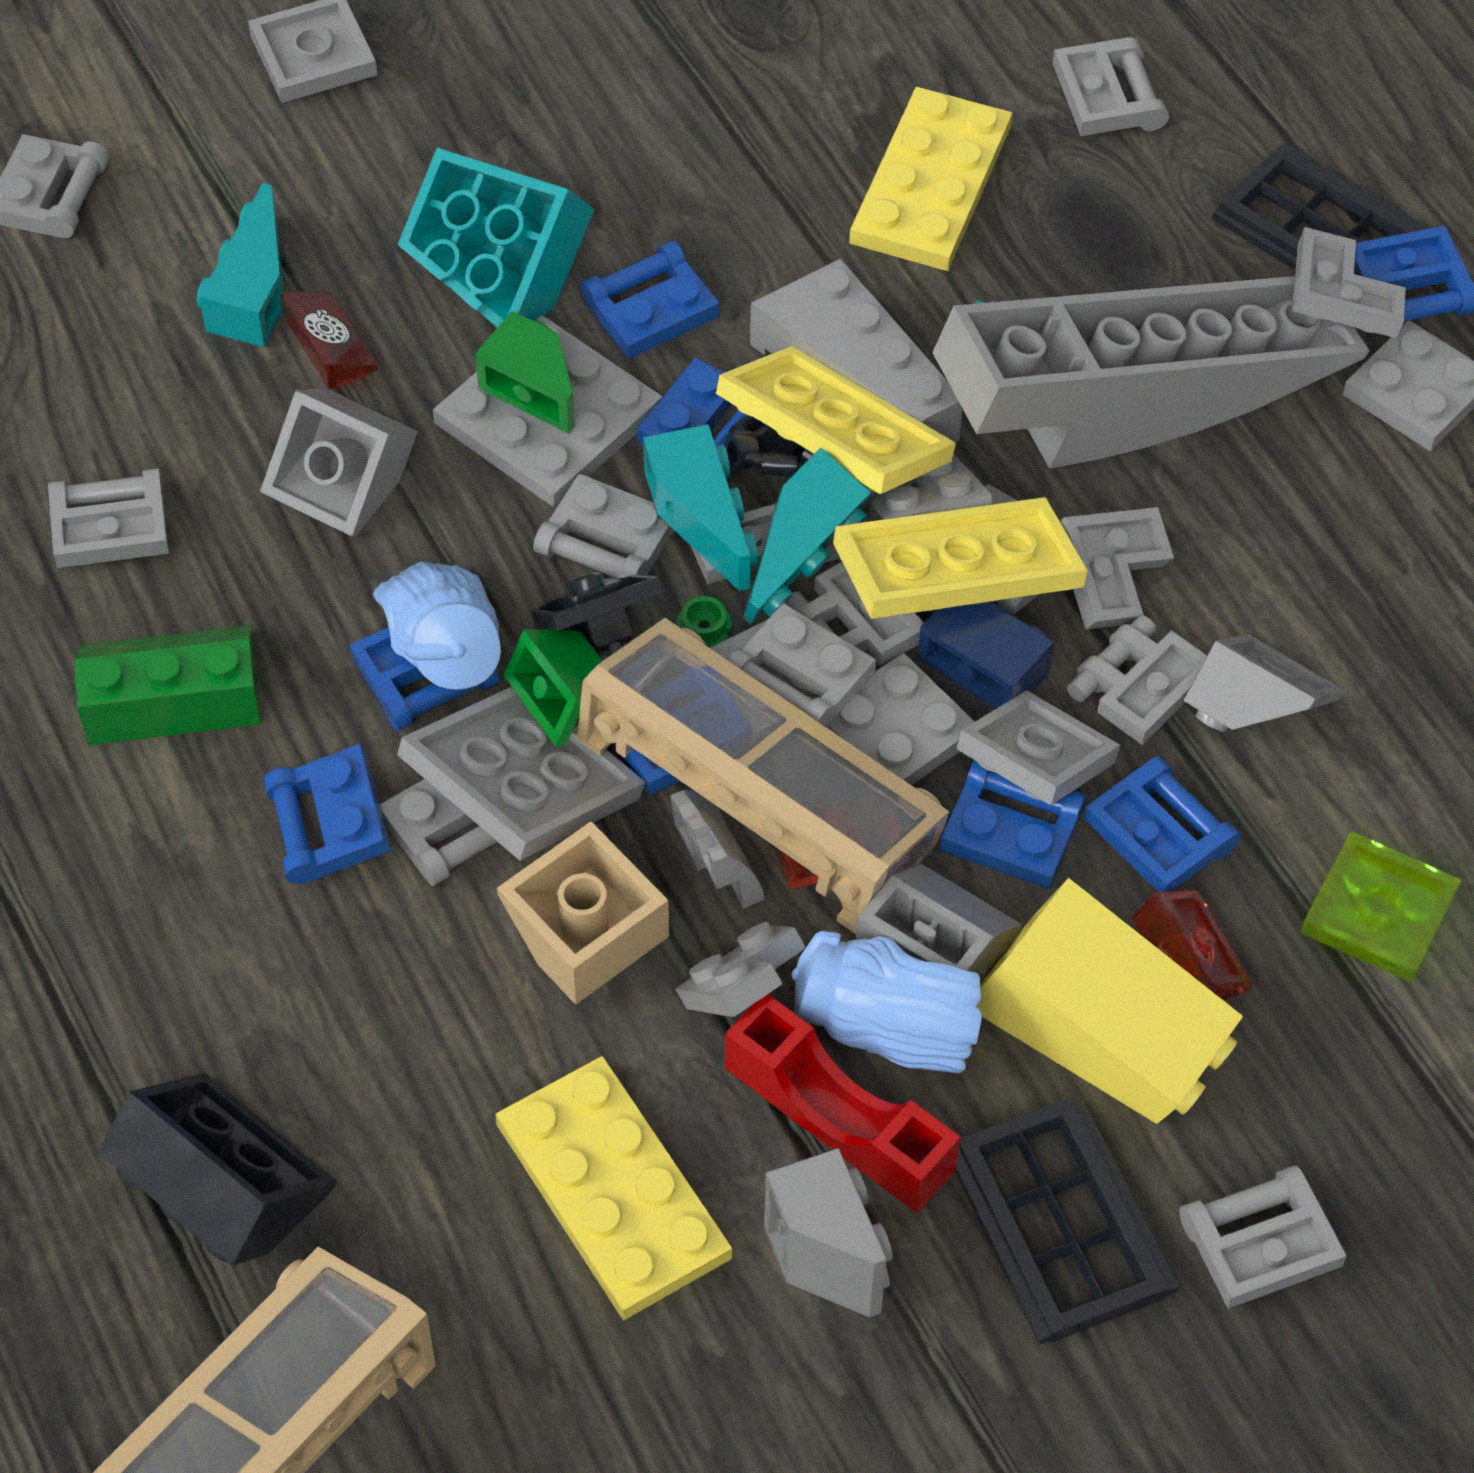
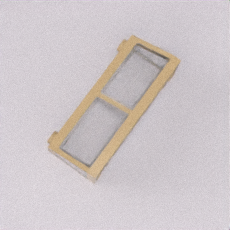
(760, 762)
(286, 1377)

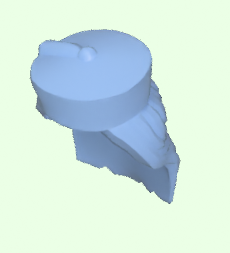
(442, 623)
(889, 1001)

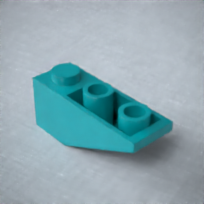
(246, 285)
(694, 499)
(801, 529)

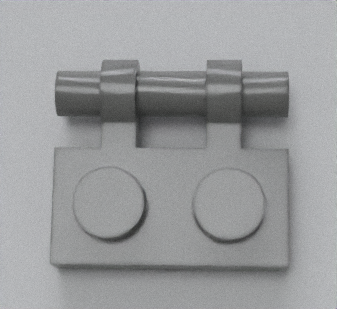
(881, 637)
(1151, 689)

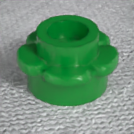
(706, 611)

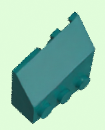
(495, 235)

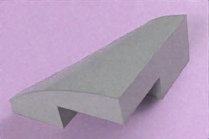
(714, 846)

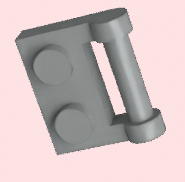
(1096, 93)
(35, 177)
(609, 519)
(108, 529)
(808, 657)
(426, 817)
(1267, 1253)

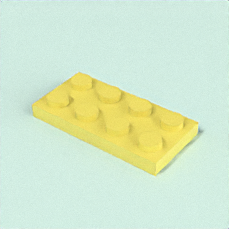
(931, 178)
(831, 412)
(959, 557)
(613, 1187)

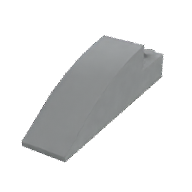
(1134, 364)

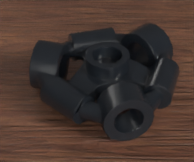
(779, 453)

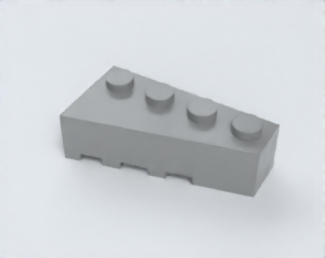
(851, 333)

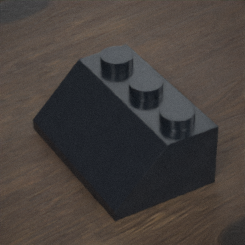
(214, 1166)

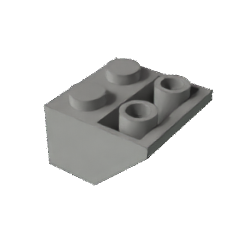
(938, 921)
(825, 1234)

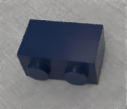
(985, 651)

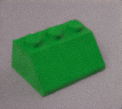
(167, 685)

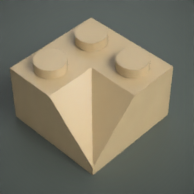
(585, 912)

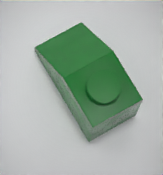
(527, 370)
(549, 677)

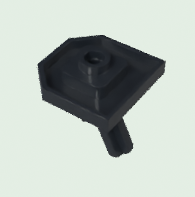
(598, 609)

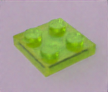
(1380, 906)

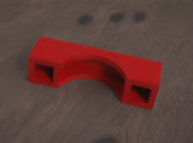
(887, 1141)

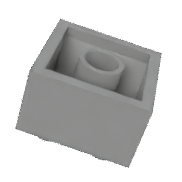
(336, 459)

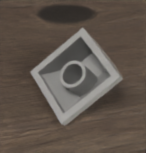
(1254, 683)

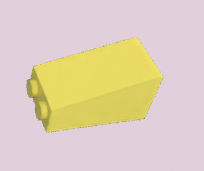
(1108, 1005)

